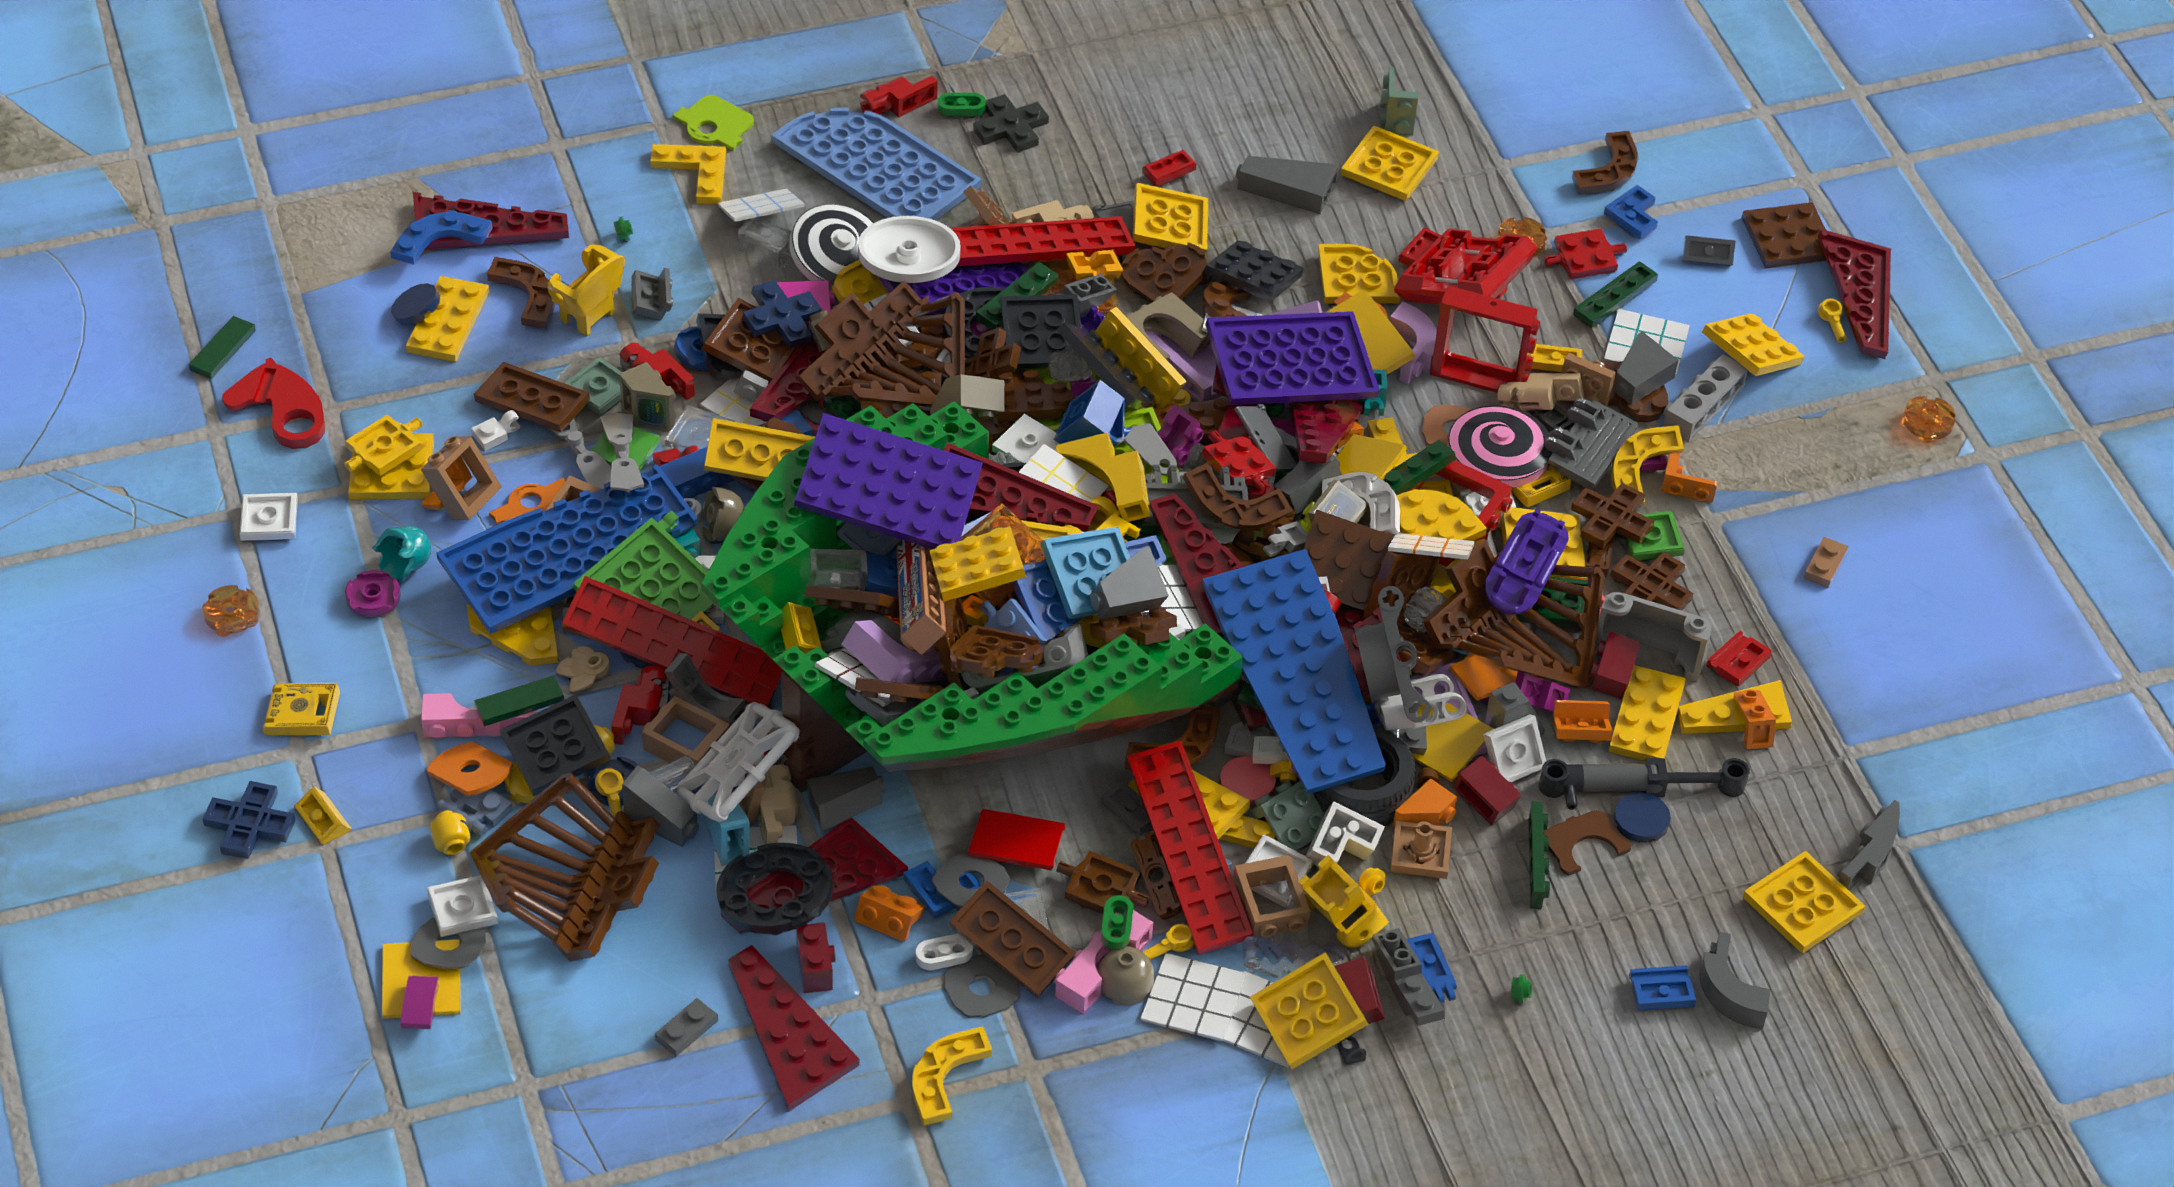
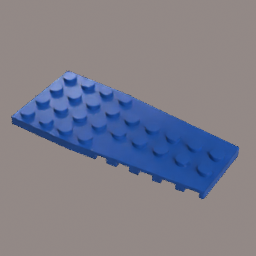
(542, 553)
(1298, 668)

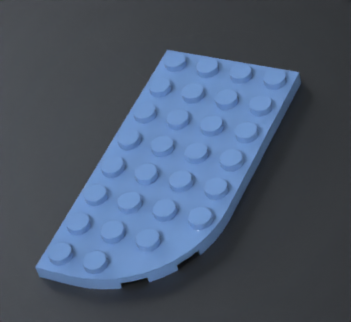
(877, 162)

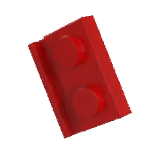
(1739, 658)

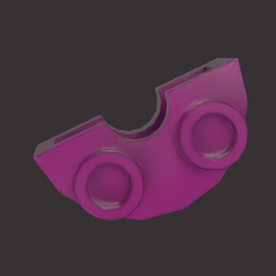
(1180, 433)

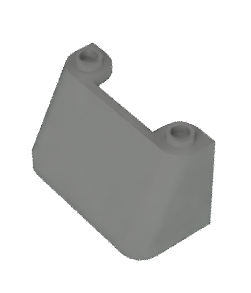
(1657, 627)
(1058, 655)

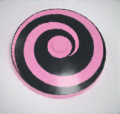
(1501, 443)

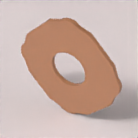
(1437, 418)

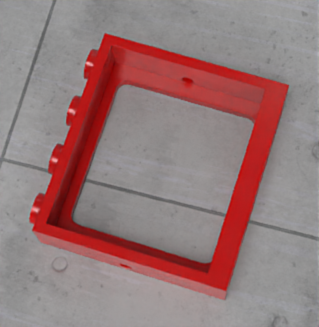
(1469, 370)
(1482, 484)

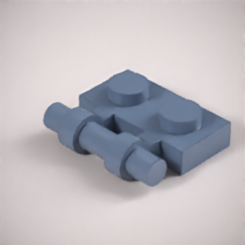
(484, 807)

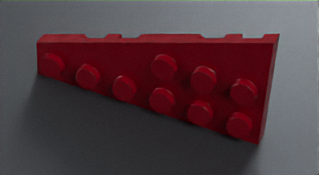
(507, 224)
(784, 391)
(855, 864)

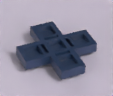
(781, 313)
(249, 819)

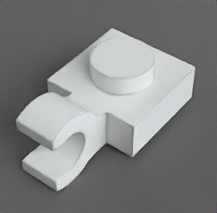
(495, 432)

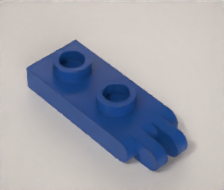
(1434, 966)

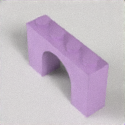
(890, 659)

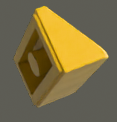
(799, 628)
(321, 816)

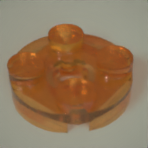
(1527, 227)
(1928, 429)
(226, 622)

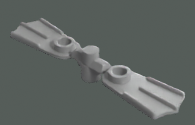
(1154, 451)
(624, 470)
(595, 472)

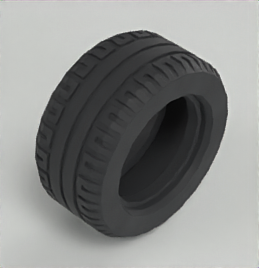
(1381, 802)

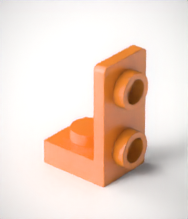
(459, 476)
(1685, 485)
(1758, 719)

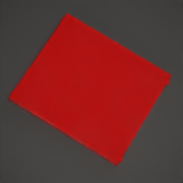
(1016, 839)

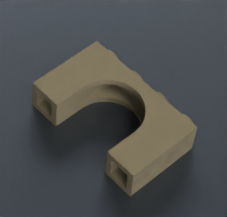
(1173, 319)

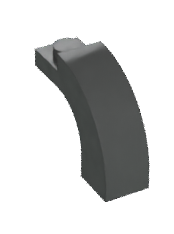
(838, 632)
(691, 688)
(1727, 993)

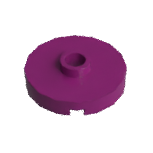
(372, 593)

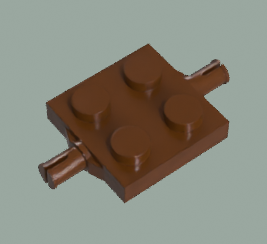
(1099, 879)

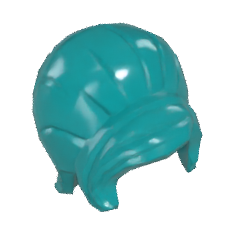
(402, 551)

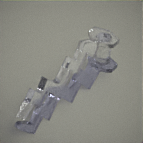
(1302, 956)

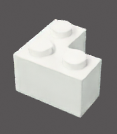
(1346, 831)

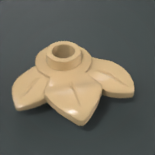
(583, 667)

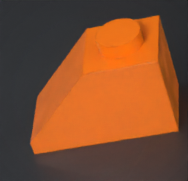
(1428, 804)

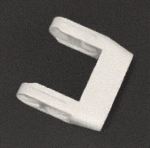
(1392, 712)

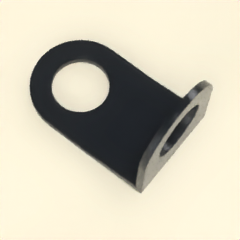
(1353, 1054)

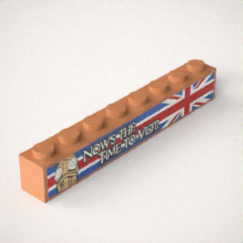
(919, 597)

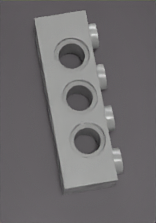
(1705, 396)

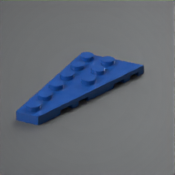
(1042, 600)

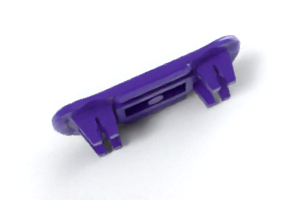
(1526, 562)

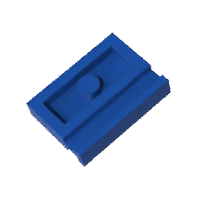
(1662, 988)

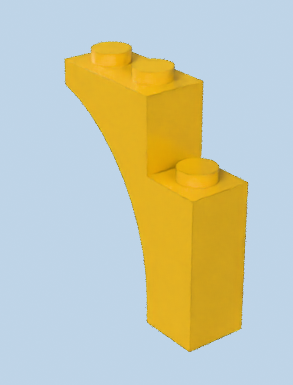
(1120, 472)

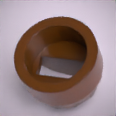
(1426, 774)

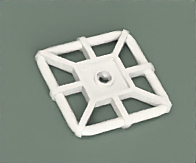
(735, 755)

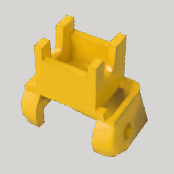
(592, 292)
(1338, 897)

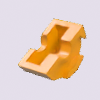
(1098, 263)

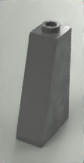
(1289, 181)

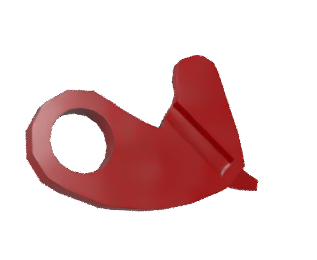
(289, 396)

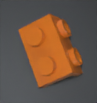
(1582, 721)
(888, 912)

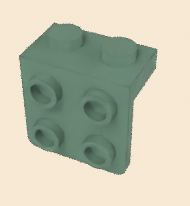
(1399, 107)
(1290, 814)

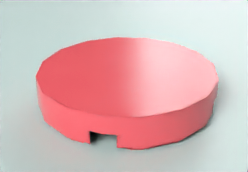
(1247, 778)

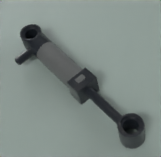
(1651, 778)

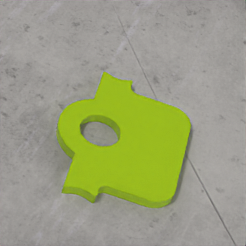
(726, 117)

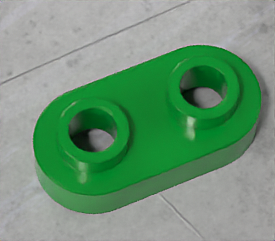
(961, 104)
(1117, 924)

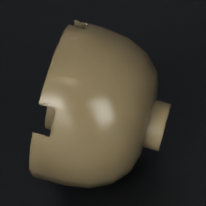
(721, 512)
(1126, 975)

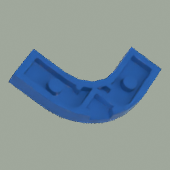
(435, 226)

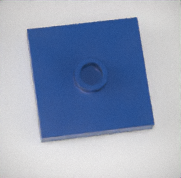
(882, 575)

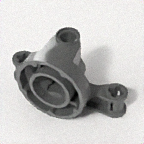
(1379, 652)

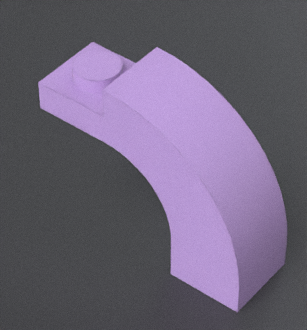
(1419, 334)

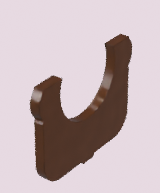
(1575, 829)

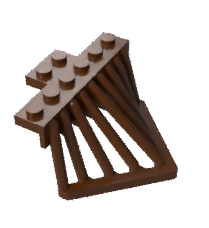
(865, 336)
(1471, 616)
(607, 882)

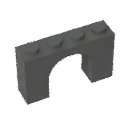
(1305, 480)

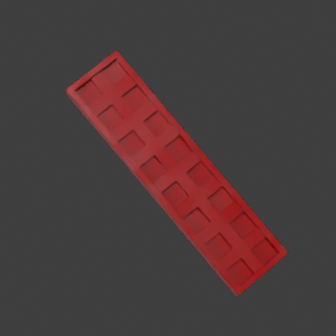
(1041, 240)
(661, 635)
(1189, 847)

